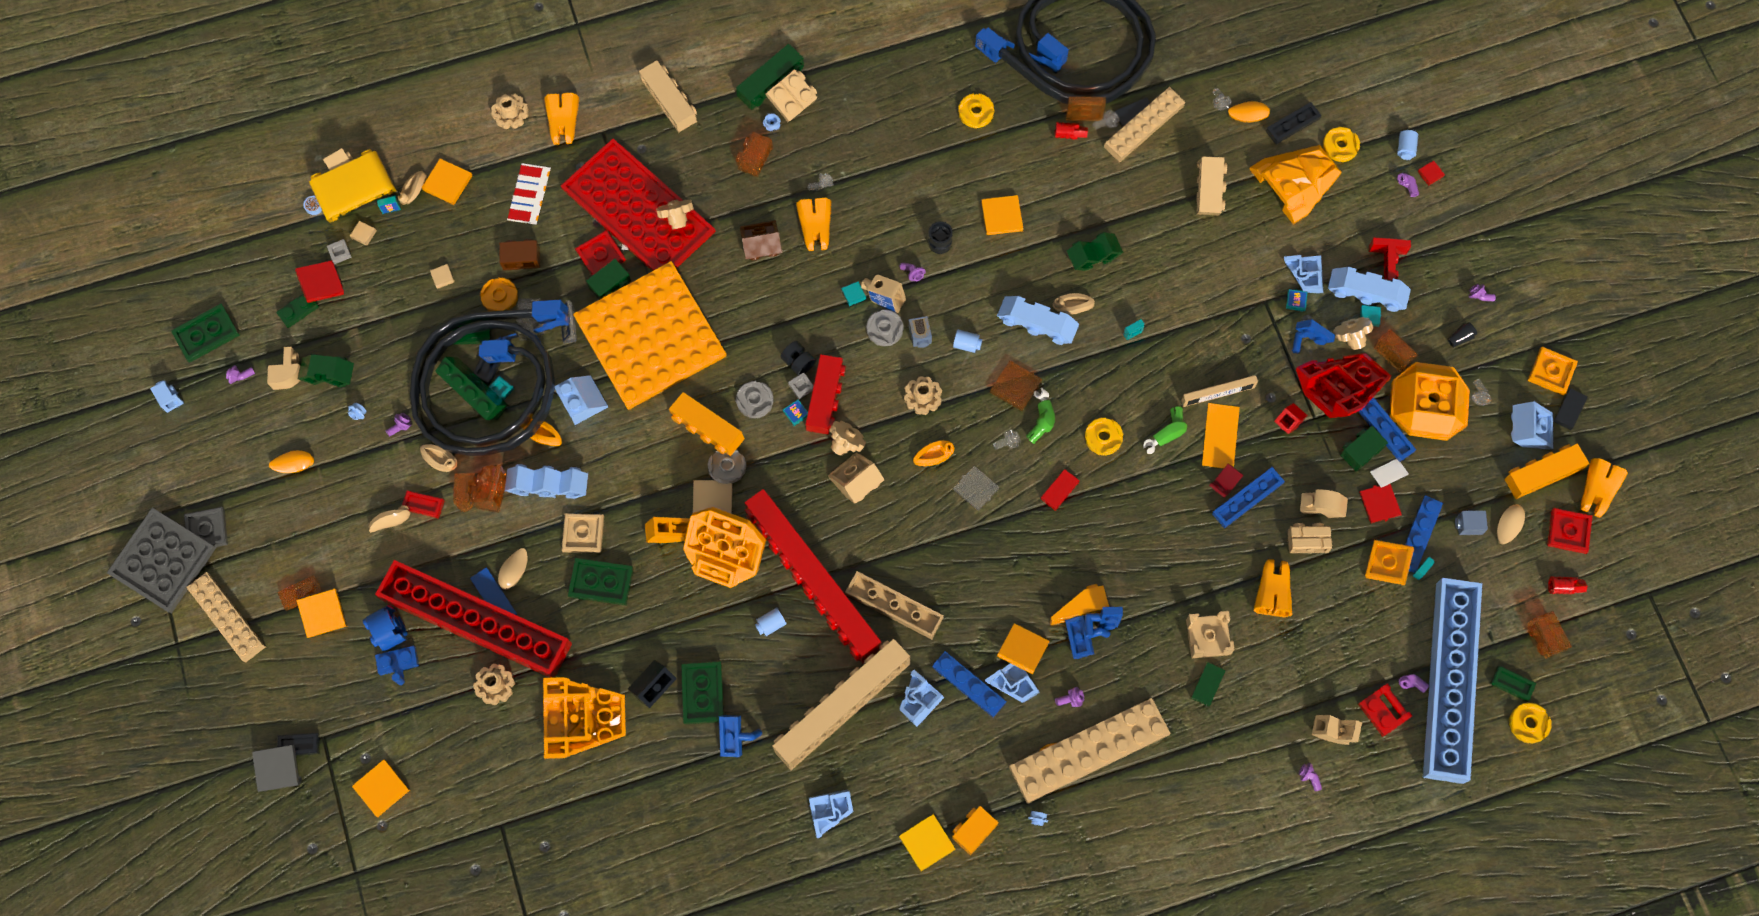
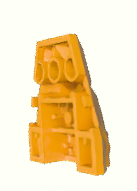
(1298, 178)
(579, 717)

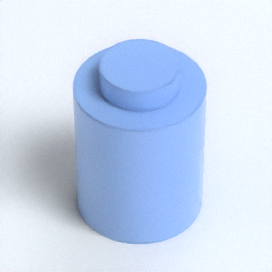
(1407, 144)
(967, 341)
(770, 622)

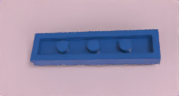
(1379, 419)
(1248, 497)
(1422, 529)
(969, 684)

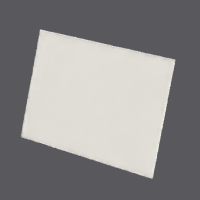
(1389, 473)

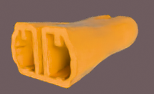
(562, 116)
(815, 221)
(1601, 485)
(1274, 591)

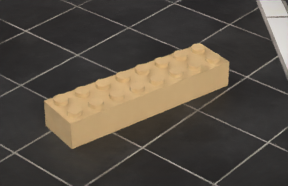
(841, 704)

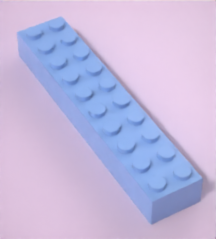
(1452, 681)

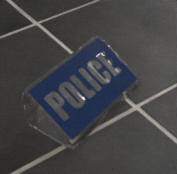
(569, 331)

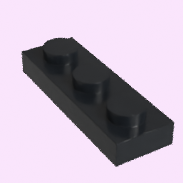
(1293, 123)

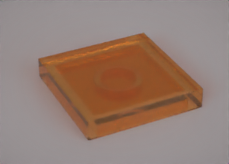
(1085, 108)
(1016, 385)

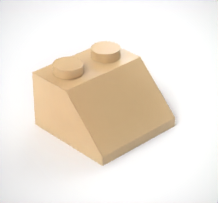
(856, 477)

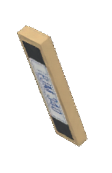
(1219, 391)

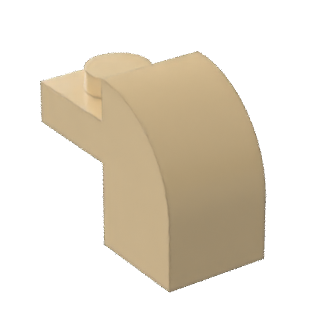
(285, 375)
(1324, 501)
(1336, 730)

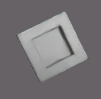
(339, 251)
(801, 385)

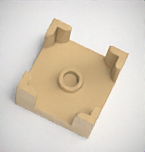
(1209, 635)

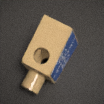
(885, 292)

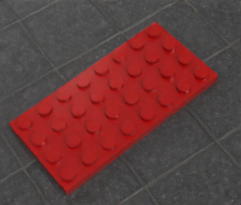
(625, 200)

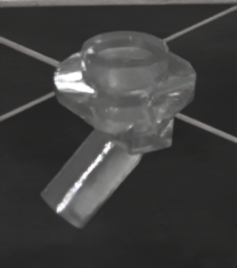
(1221, 101)
(1110, 119)
(825, 180)
(1481, 397)
(1011, 439)

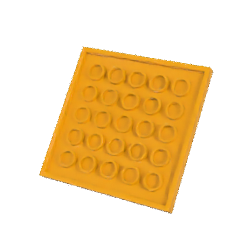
(649, 335)

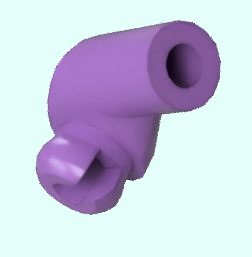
(1408, 182)
(1413, 680)

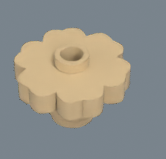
(510, 111)
(675, 212)
(1354, 332)
(923, 395)
(846, 438)
(500, 690)

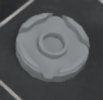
(884, 328)
(754, 399)
(727, 468)

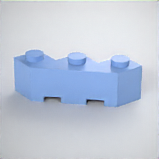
(1369, 288)
(1038, 319)
(546, 481)

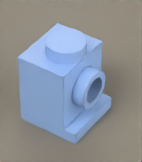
(166, 396)

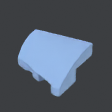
(1307, 272)
(1014, 682)
(919, 699)
(829, 810)

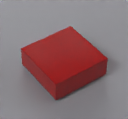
(1431, 173)

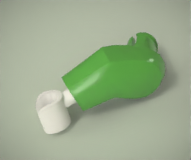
(1046, 419)
(1170, 432)

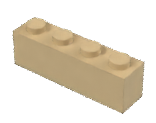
(668, 96)

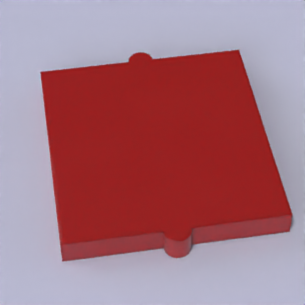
(1380, 503)

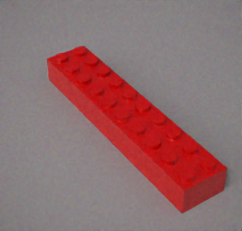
(813, 576)
(474, 619)

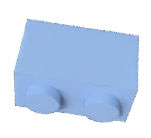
(580, 398)
(1532, 426)

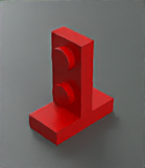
(1391, 250)

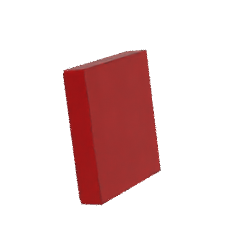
(599, 252)
(319, 281)
(1569, 530)

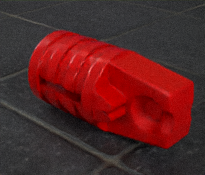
(1070, 130)
(1566, 585)

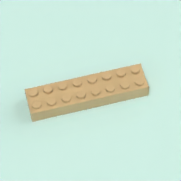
(1144, 124)
(894, 605)
(226, 617)

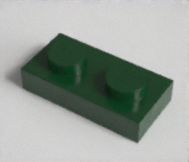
(296, 310)

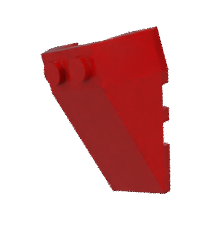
(1342, 384)

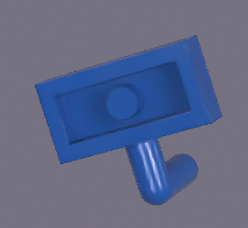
(1314, 331)
(1107, 618)
(1080, 644)
(396, 662)
(732, 737)

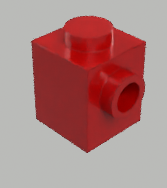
(1290, 418)

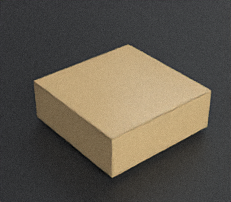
(363, 233)
(442, 276)

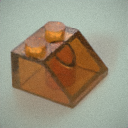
(490, 488)

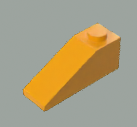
(666, 529)
(1088, 601)

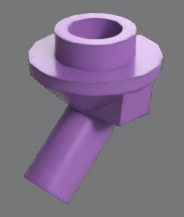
(916, 273)
(1478, 291)
(234, 374)
(402, 422)
(1075, 697)
(1307, 772)

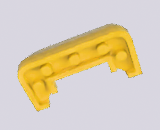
(351, 185)

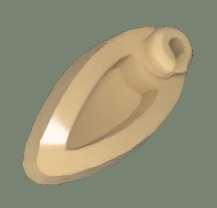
(412, 188)
(1073, 303)
(438, 458)
(389, 519)
(1510, 524)
(512, 569)

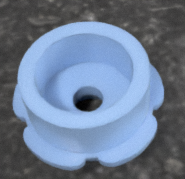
(772, 118)
(356, 411)
(1038, 818)

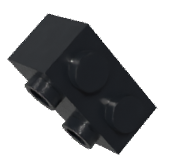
(652, 683)

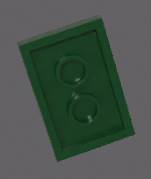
(205, 333)
(600, 581)
(702, 692)

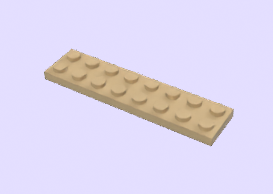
(1089, 750)

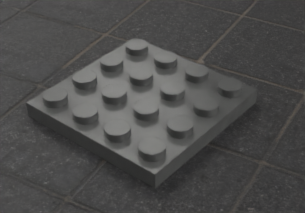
(161, 560)

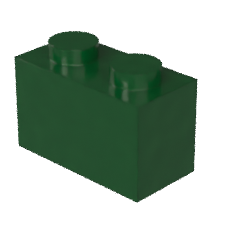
(608, 279)
(1364, 448)

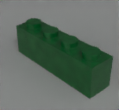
(754, 88)
(471, 388)

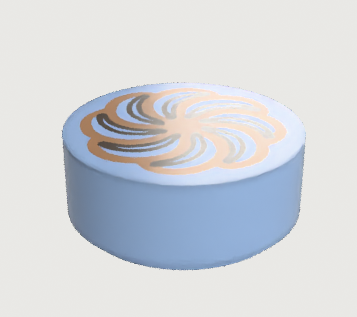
(312, 206)

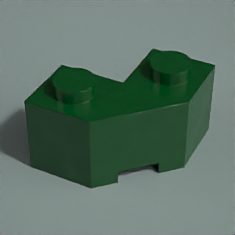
(1102, 249)
(328, 369)

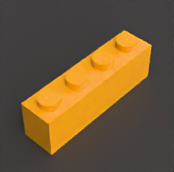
(707, 424)
(1546, 471)

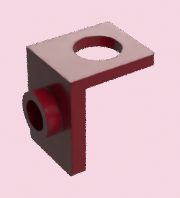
(1226, 480)

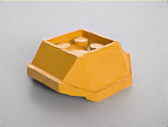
(1420, 416)
(716, 559)

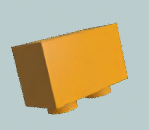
(974, 830)

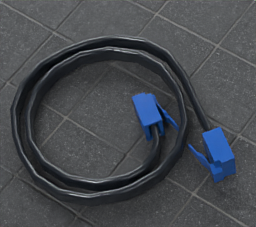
(1054, 54)
(551, 312)

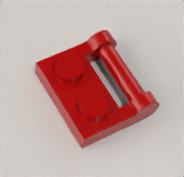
(1379, 713)

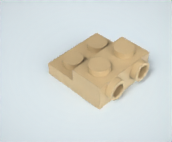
(792, 95)

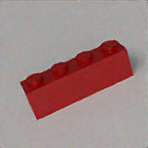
(824, 394)

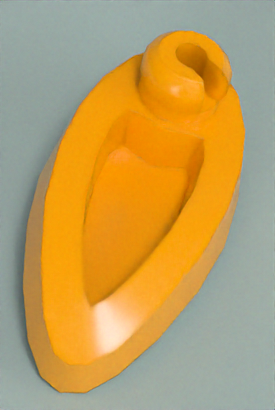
(1249, 111)
(546, 435)
(934, 453)
(292, 462)

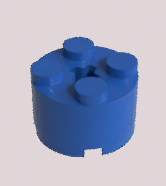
(385, 628)

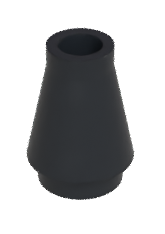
(1463, 334)

